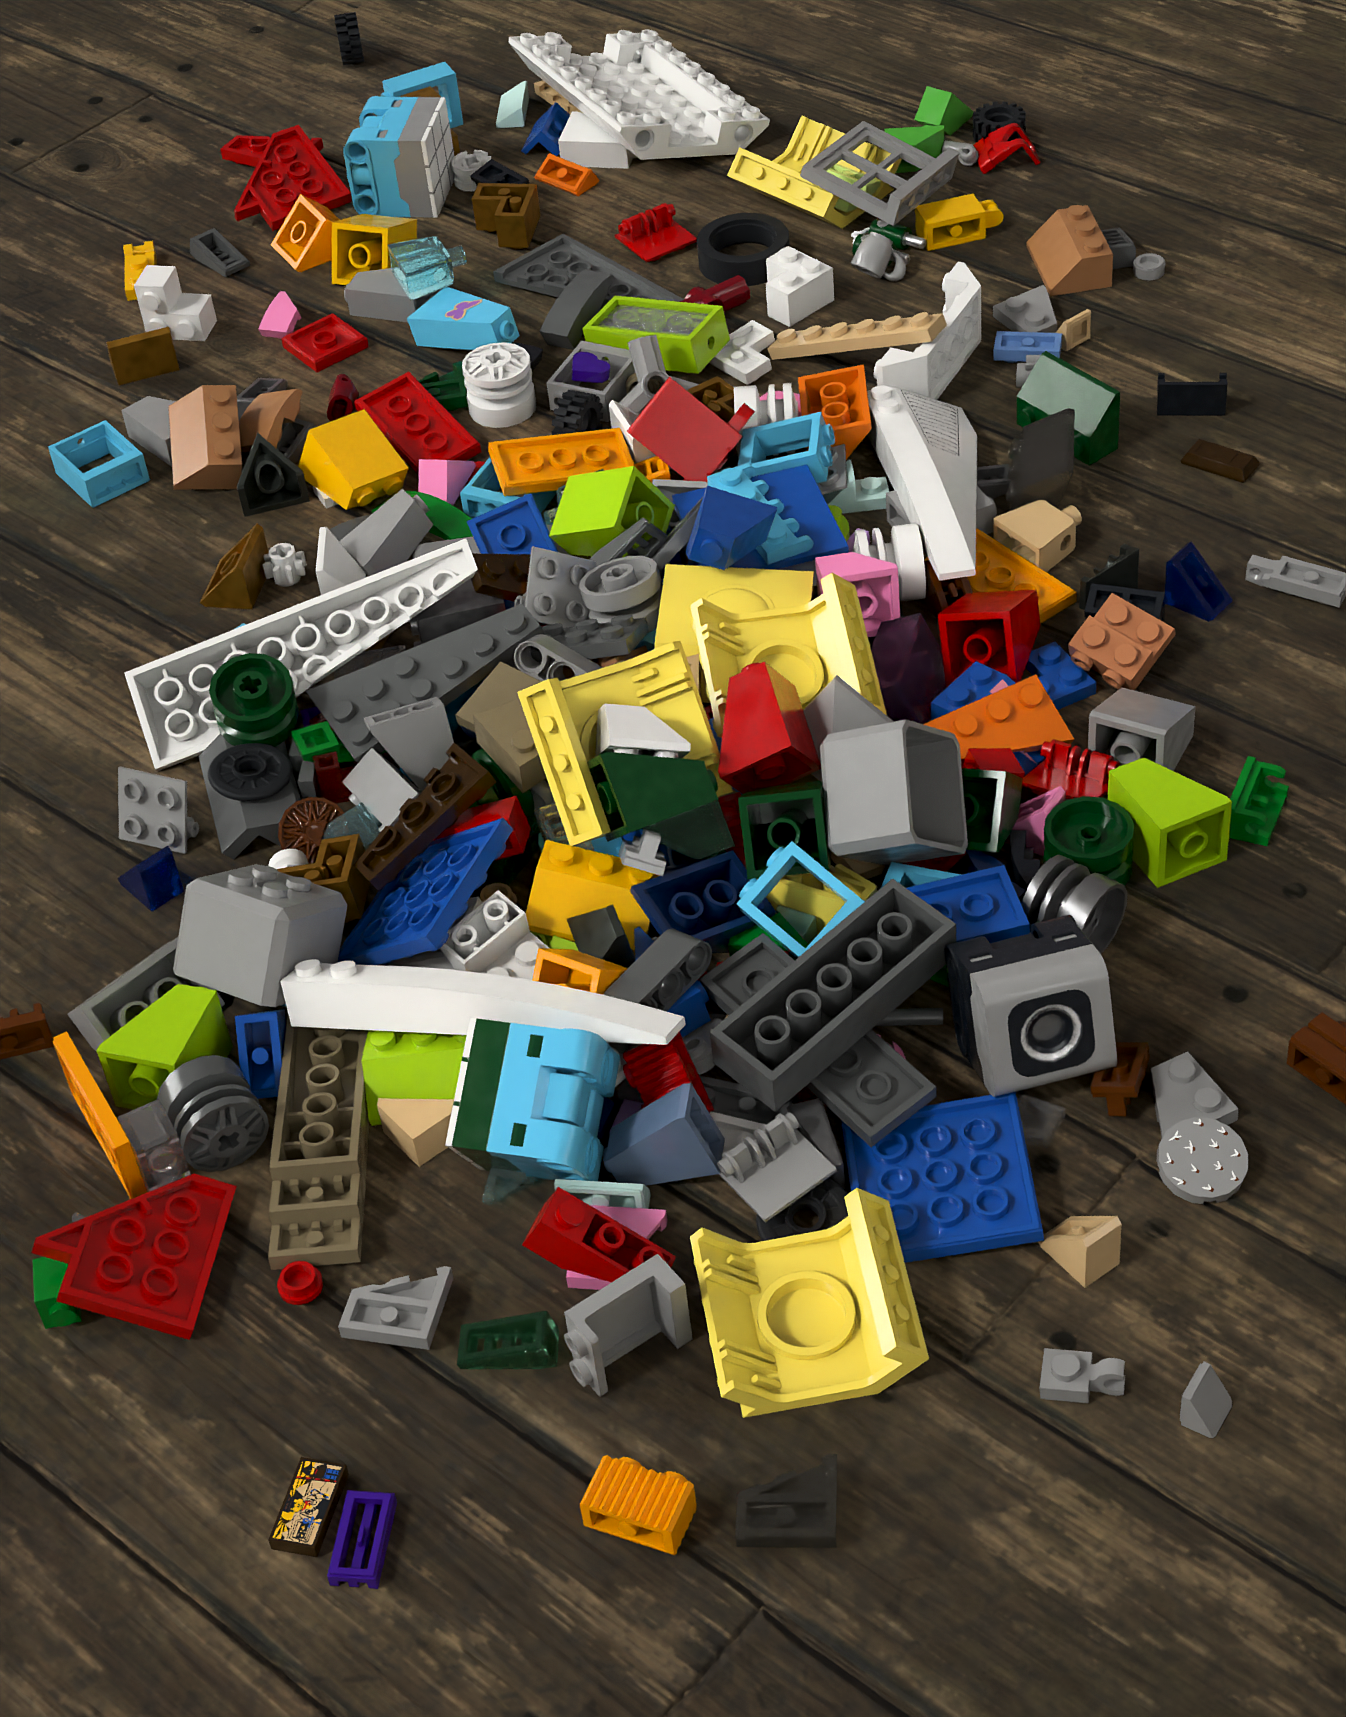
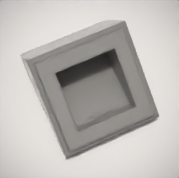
(1205, 1402)

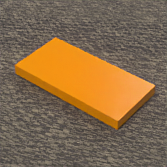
(549, 460)
(1005, 570)
(99, 1116)

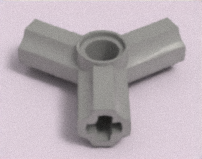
(647, 365)

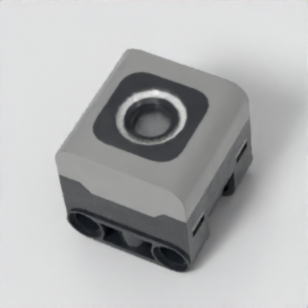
(1031, 1006)

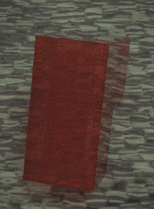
(331, 777)

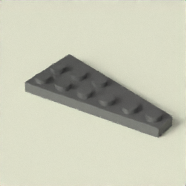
(558, 261)
(430, 670)

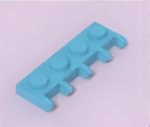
(781, 539)

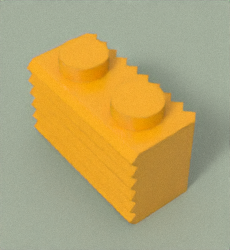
(639, 1504)

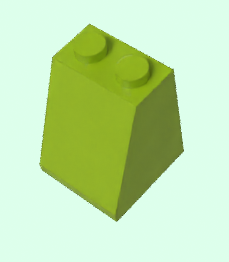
(603, 506)
(1175, 820)
(159, 1040)

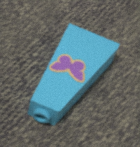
(461, 321)

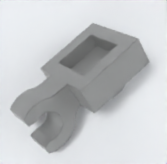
(1072, 1376)

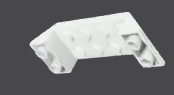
(937, 362)
(499, 942)

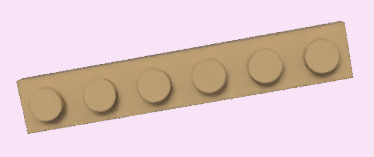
(860, 336)

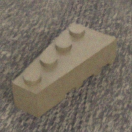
(509, 742)

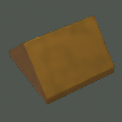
(143, 356)
(239, 574)

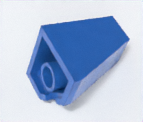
(728, 528)

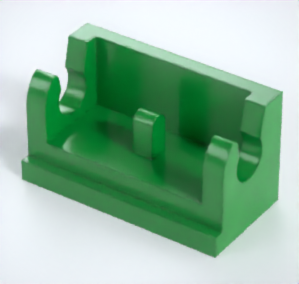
(1257, 802)

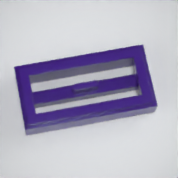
(356, 1574)

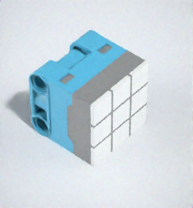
(400, 157)

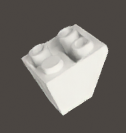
(637, 732)

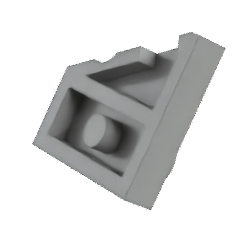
(1027, 312)
(1187, 1091)
(397, 1311)

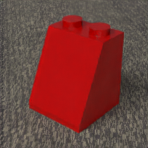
(989, 629)
(764, 731)

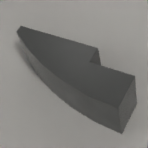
(575, 308)

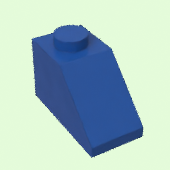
(261, 1050)

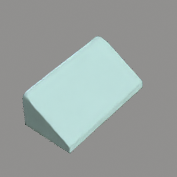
(513, 107)
(607, 1193)

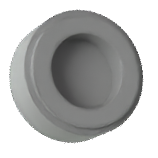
(1149, 266)

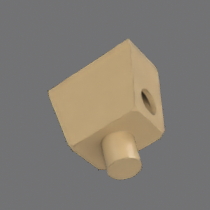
(1039, 532)

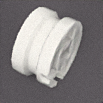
(465, 165)

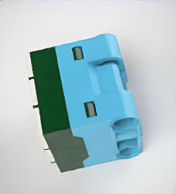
(532, 1099)

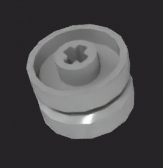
(623, 588)

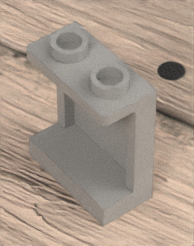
(624, 1317)

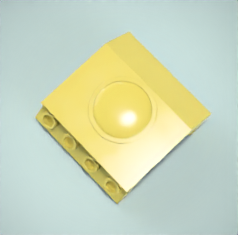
(782, 179)
(731, 589)
(800, 642)
(565, 727)
(810, 1311)

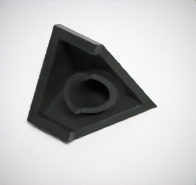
(269, 480)
(1119, 572)
(602, 936)

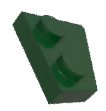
(448, 389)

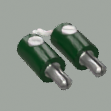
(899, 234)

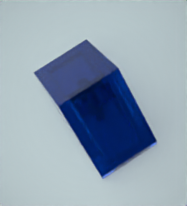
(1193, 585)
(154, 879)

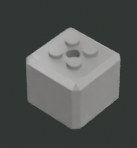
(893, 793)
(252, 928)

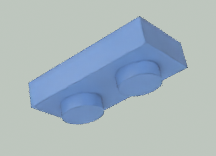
(1015, 346)

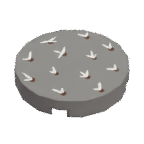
(1202, 1160)

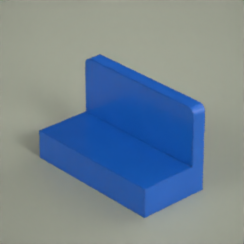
(548, 130)

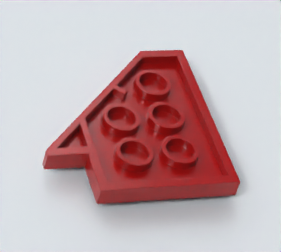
(285, 171)
(144, 1256)

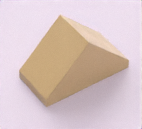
(416, 1125)
(1085, 1246)

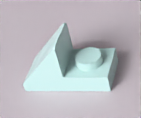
(860, 494)

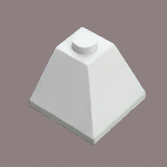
(334, 564)

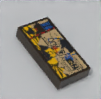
(308, 1507)

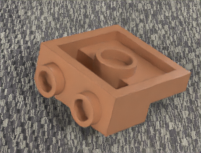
(1120, 643)

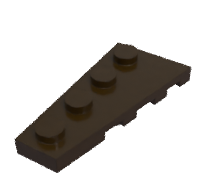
(503, 574)
(423, 819)

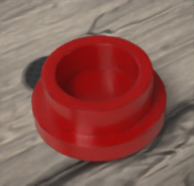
(299, 1283)

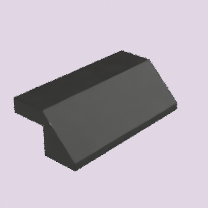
(243, 821)

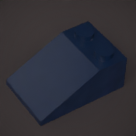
(700, 900)

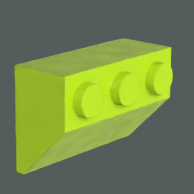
(410, 1067)

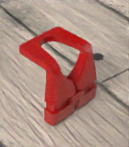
(997, 148)

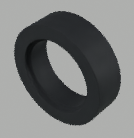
(735, 230)

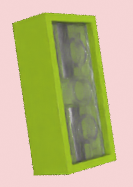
(685, 331)

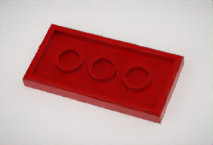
(417, 423)

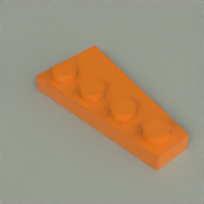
(1010, 718)

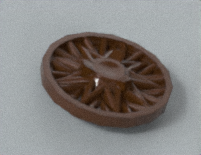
(305, 824)

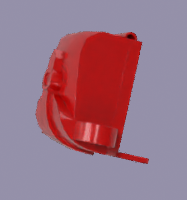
(687, 432)

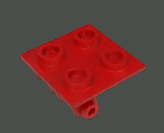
(654, 233)
(1063, 769)

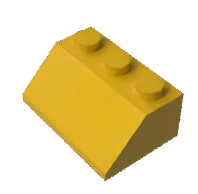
(581, 881)

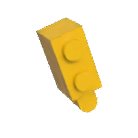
(955, 221)

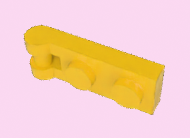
(135, 261)

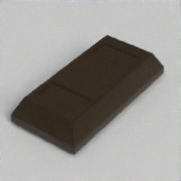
(1220, 460)

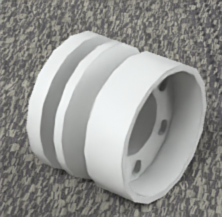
(499, 385)
(767, 410)
(904, 551)

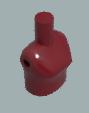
(341, 398)

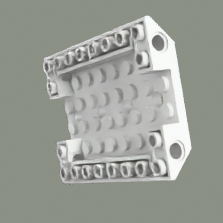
(646, 94)

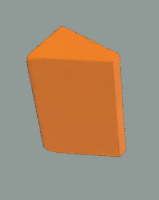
(566, 175)

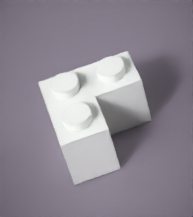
(796, 286)
(165, 305)

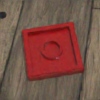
(324, 342)

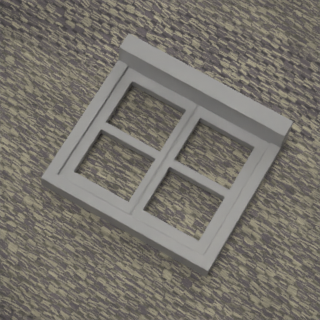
(908, 193)

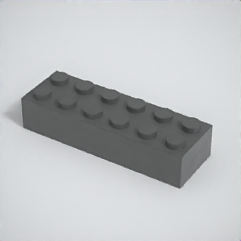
(832, 994)

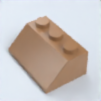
(1071, 252)
(206, 439)

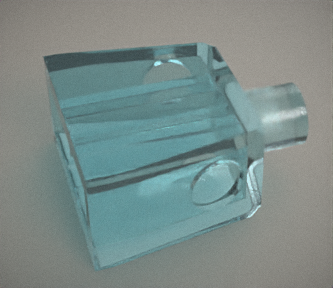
(424, 265)

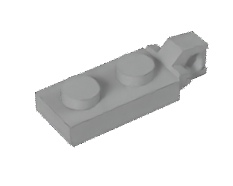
(1298, 579)

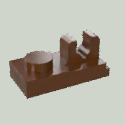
(24, 1032)
(1124, 1080)

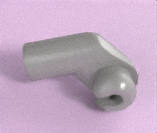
(968, 154)

